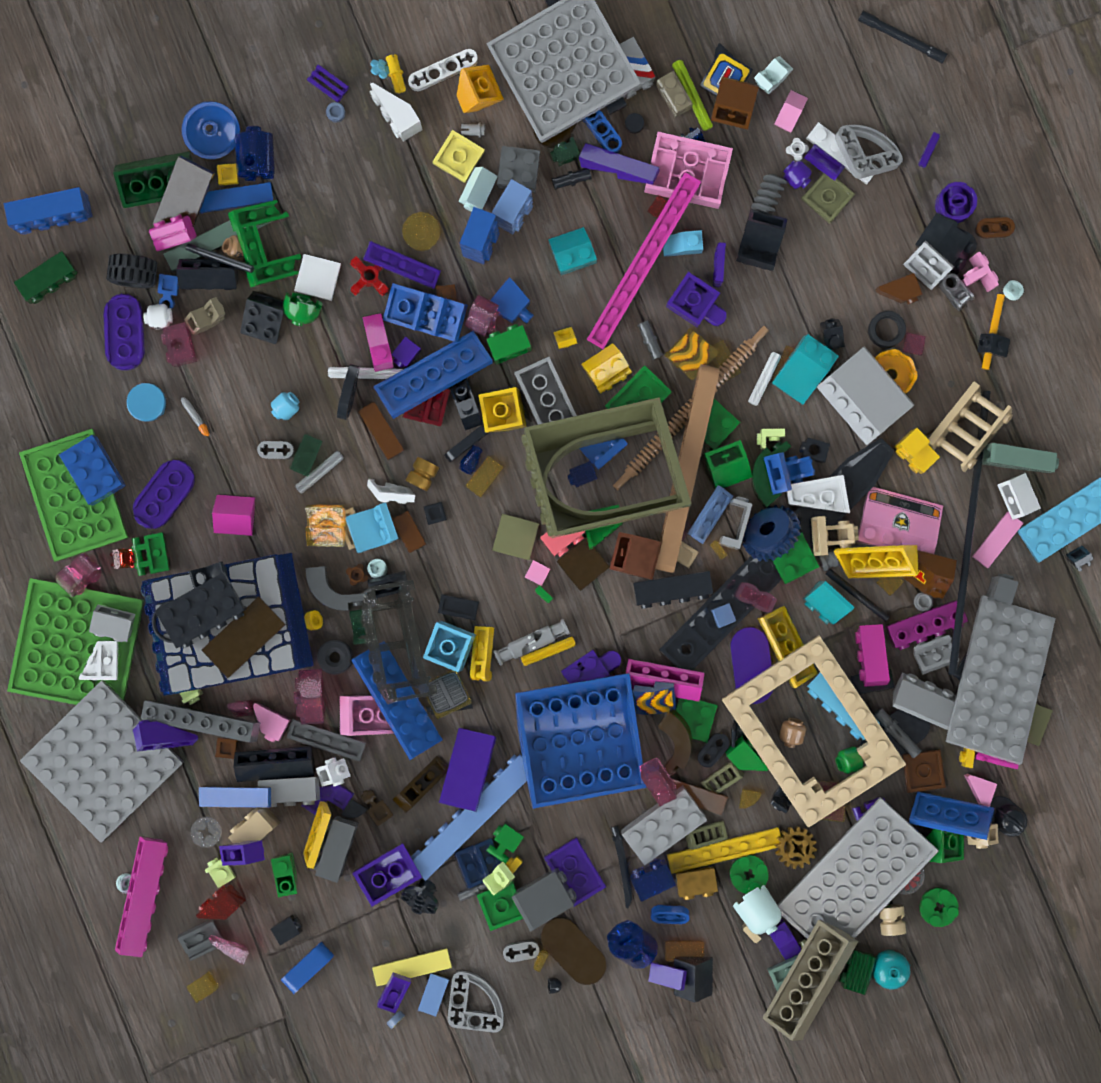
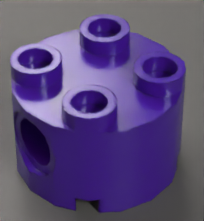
(956, 201)

